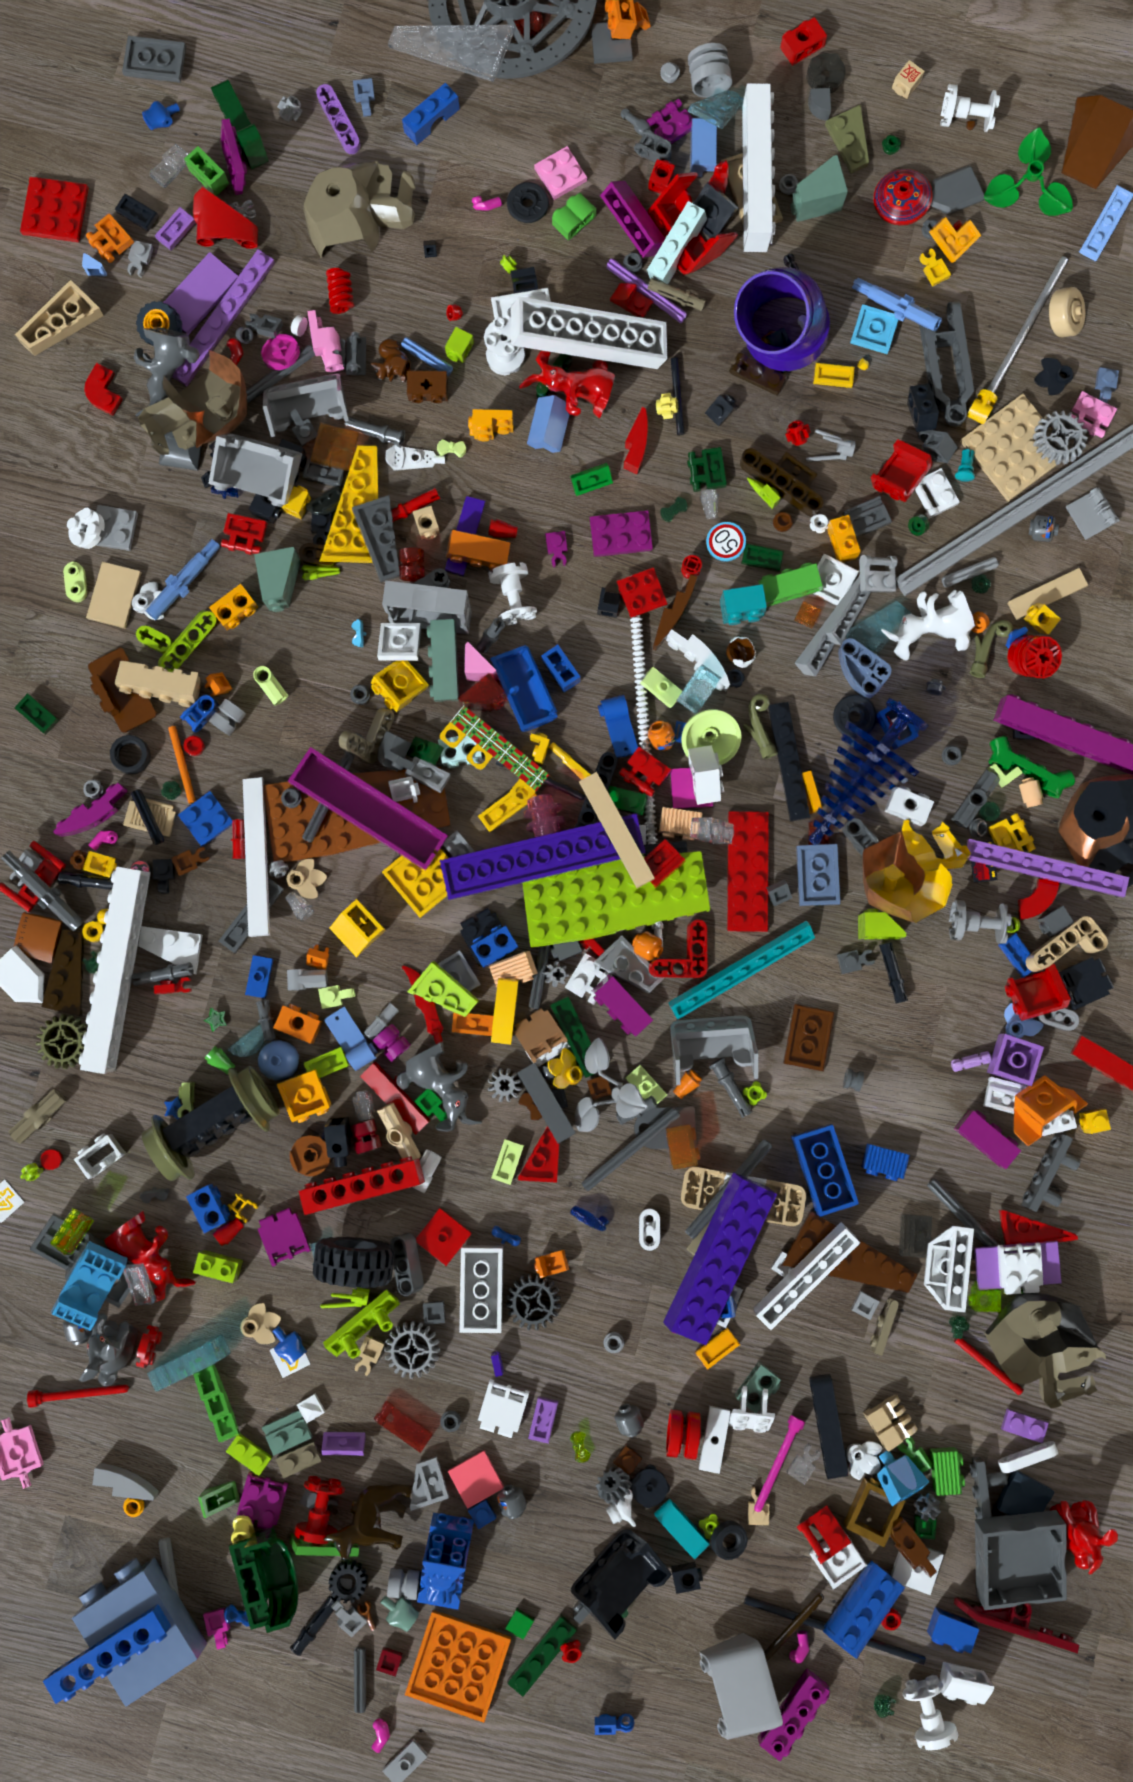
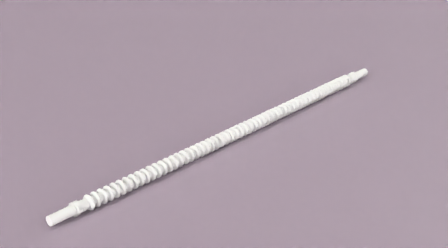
(658, 926)

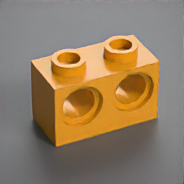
(230, 602)

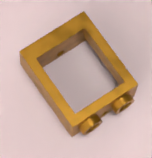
(862, 1529)

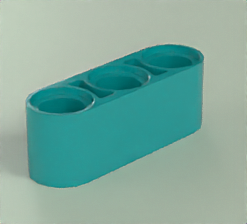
(682, 1528)

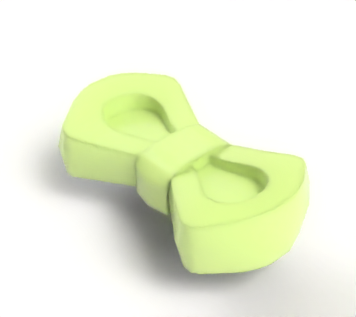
(458, 448)

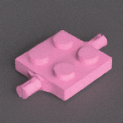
(18, 1453)

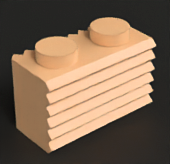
(677, 823)
(516, 967)

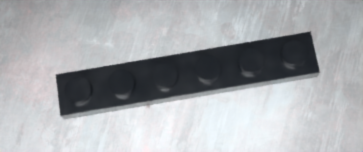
(789, 762)

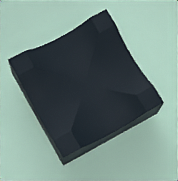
(1023, 1495)

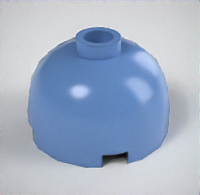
(278, 1060)

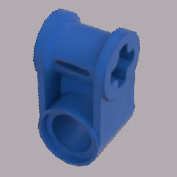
(199, 713)

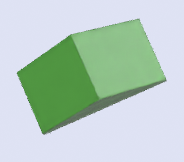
(218, 1498)

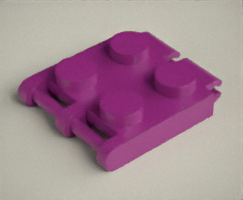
(283, 1236)
(262, 1501)

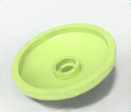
(724, 737)

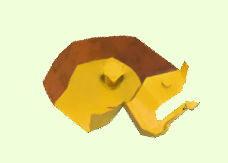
(907, 877)

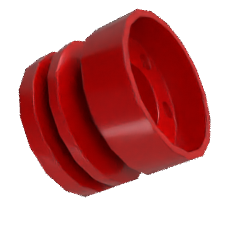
(1025, 653)

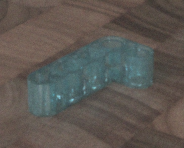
(189, 1363)

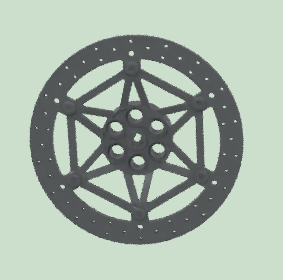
(520, 9)

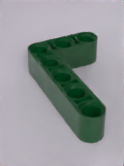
(247, 133)

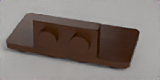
(127, 709)

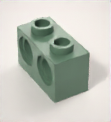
(753, 1385)

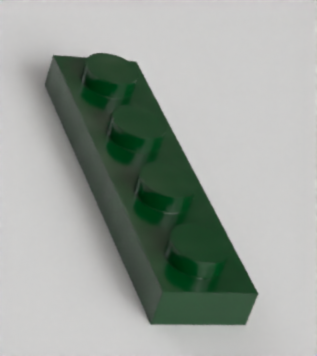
(573, 1031)
(541, 1655)

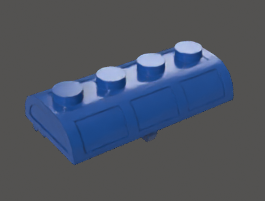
(524, 688)
(863, 1609)

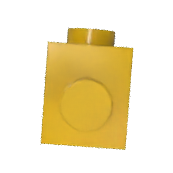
(100, 864)

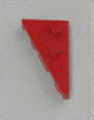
(543, 1162)
(1021, 1230)

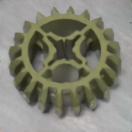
(63, 1033)

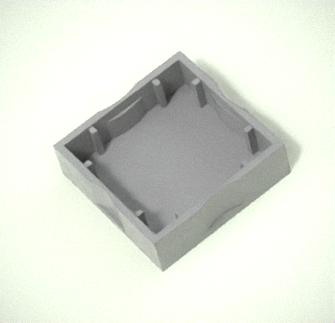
(424, 603)

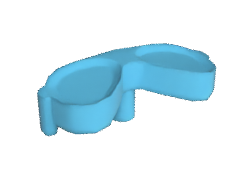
(358, 639)

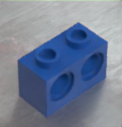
(497, 951)
(202, 1210)

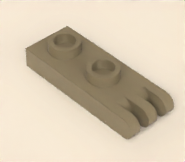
(884, 1325)

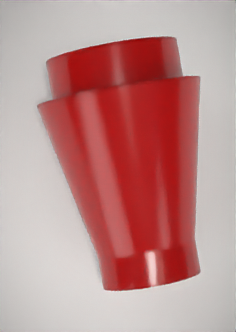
(501, 529)
(228, 1231)

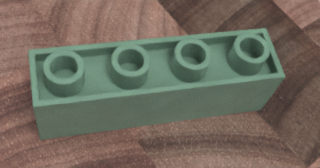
(444, 660)

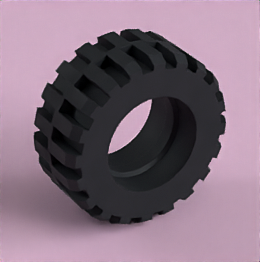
(353, 1262)

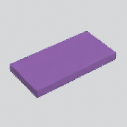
(201, 291)
(988, 1268)

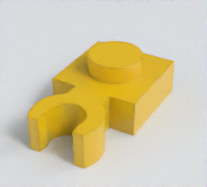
(935, 270)

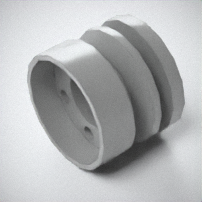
(709, 69)

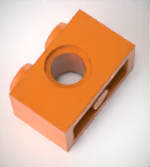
(286, 1024)

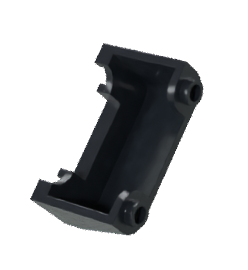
(618, 1579)

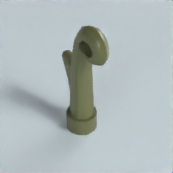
(979, 667)
(757, 730)

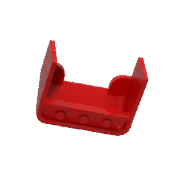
(665, 214)

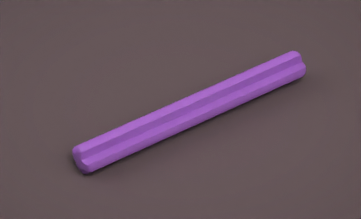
(659, 300)

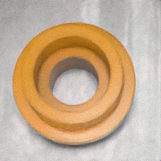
(131, 1511)

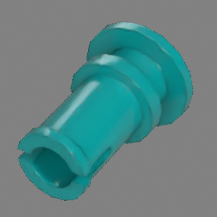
(966, 470)

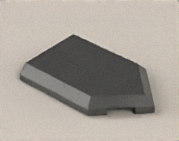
(956, 191)

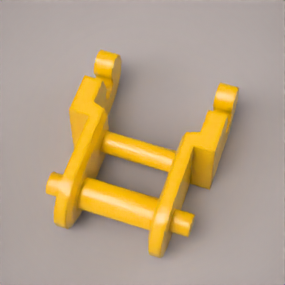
(238, 1211)

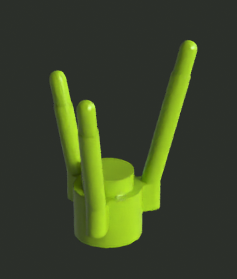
(358, 1297)

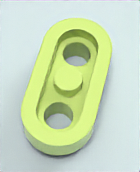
(75, 580)

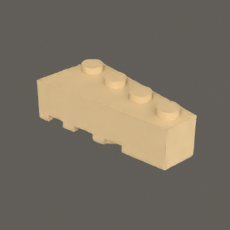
(58, 319)
(158, 683)

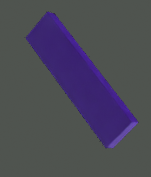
(468, 523)

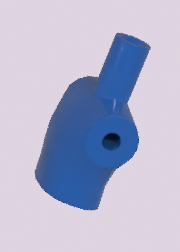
(158, 116)
(289, 1347)

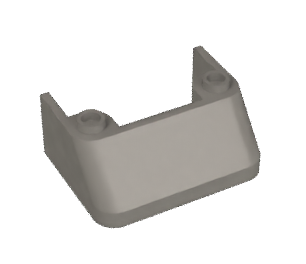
(310, 399)
(713, 1039)

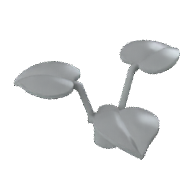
(627, 1097)

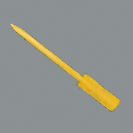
(571, 763)

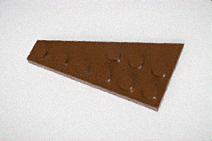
(860, 1265)

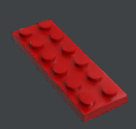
(747, 873)

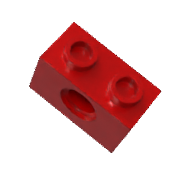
(797, 50)

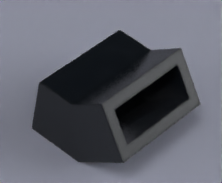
(524, 280)

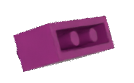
(621, 1006)
(988, 1138)

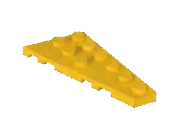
(361, 486)

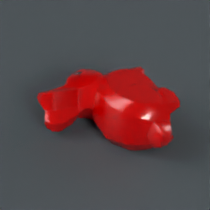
(720, 176)

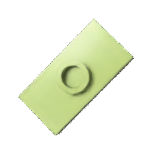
(661, 687)
(645, 1084)

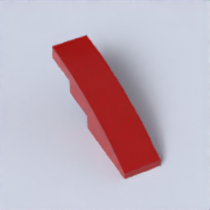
(1104, 1061)

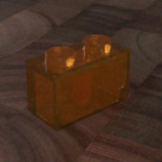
(681, 1146)

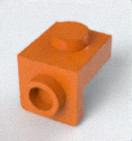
(551, 1264)

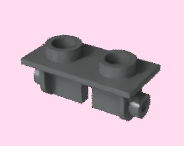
(356, 355)

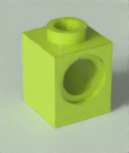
(459, 345)

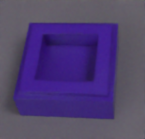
(497, 1363)

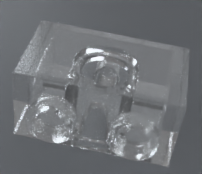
(712, 830)

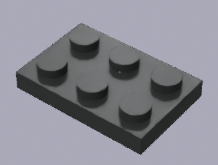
(154, 59)

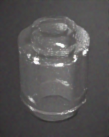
(364, 1105)

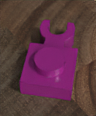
(556, 545)

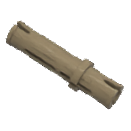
(676, 294)

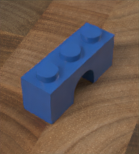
(439, 104)

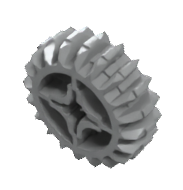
(1053, 445)
(403, 1349)

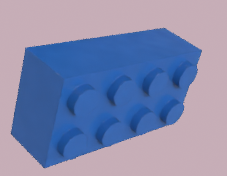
(824, 1170)

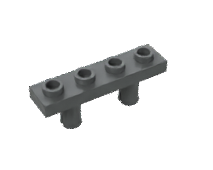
(1049, 1165)
(982, 1484)

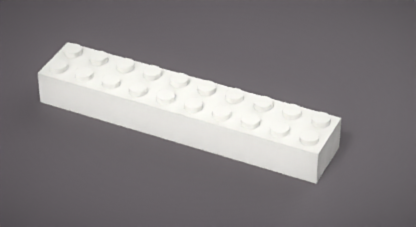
(114, 970)

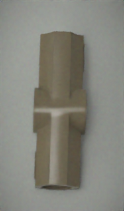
(37, 1116)

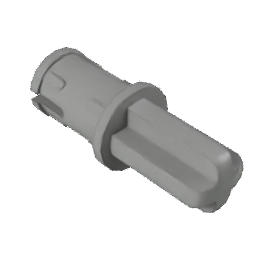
(381, 1021)

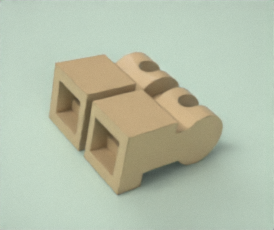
(880, 1419)

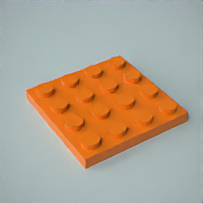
(458, 1666)

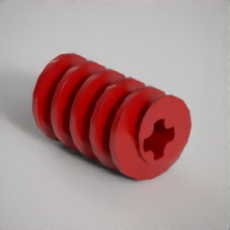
(339, 290)

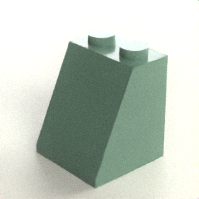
(820, 192)
(277, 576)

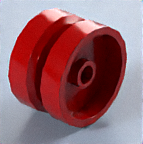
(683, 1434)

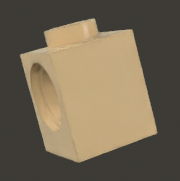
(423, 515)

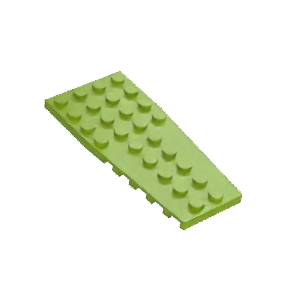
(605, 901)

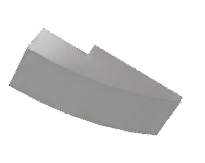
(124, 1482)

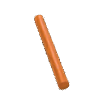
(182, 764)

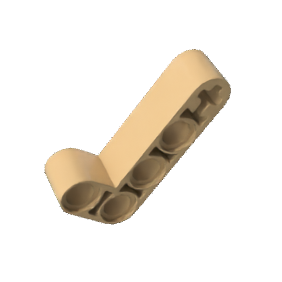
(1062, 946)

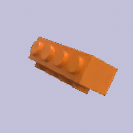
(621, 18)

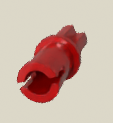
(238, 834)

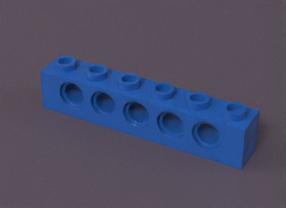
(64, 1689)

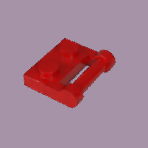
(830, 1531)

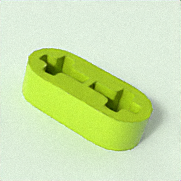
(156, 636)

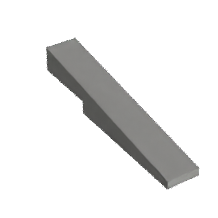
(833, 630)

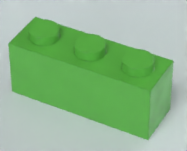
(791, 584)

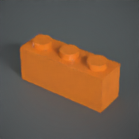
(477, 550)

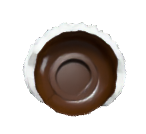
(741, 651)

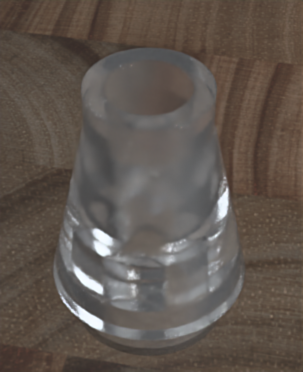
(709, 500)
(299, 906)

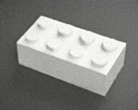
(481, 1289)

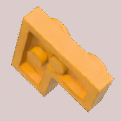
(954, 242)

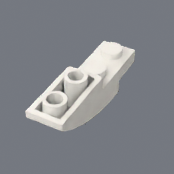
(698, 651)

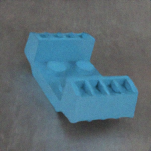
(89, 1285)

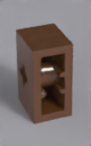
(419, 380)

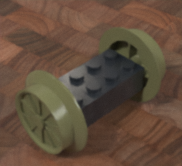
(175, 1143)

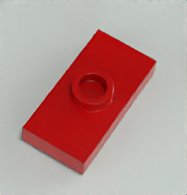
(593, 945)

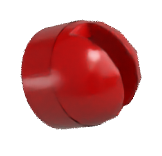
(454, 312)

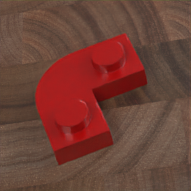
(97, 392)

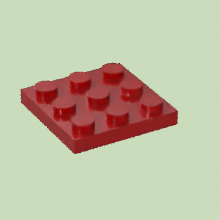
(54, 209)

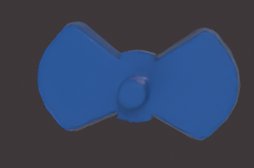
(514, 1240)
(232, 1614)

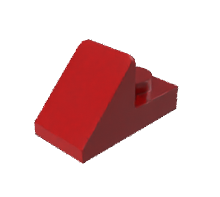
(631, 300)

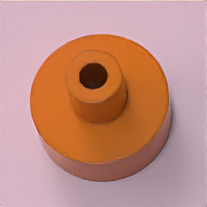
(981, 622)

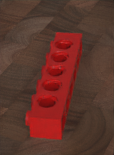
(313, 1202)

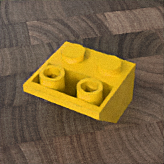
(357, 928)

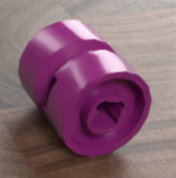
(391, 1042)

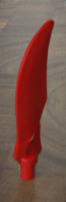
(428, 1008)

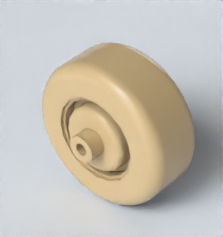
(1067, 312)

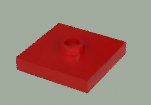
(443, 1236)

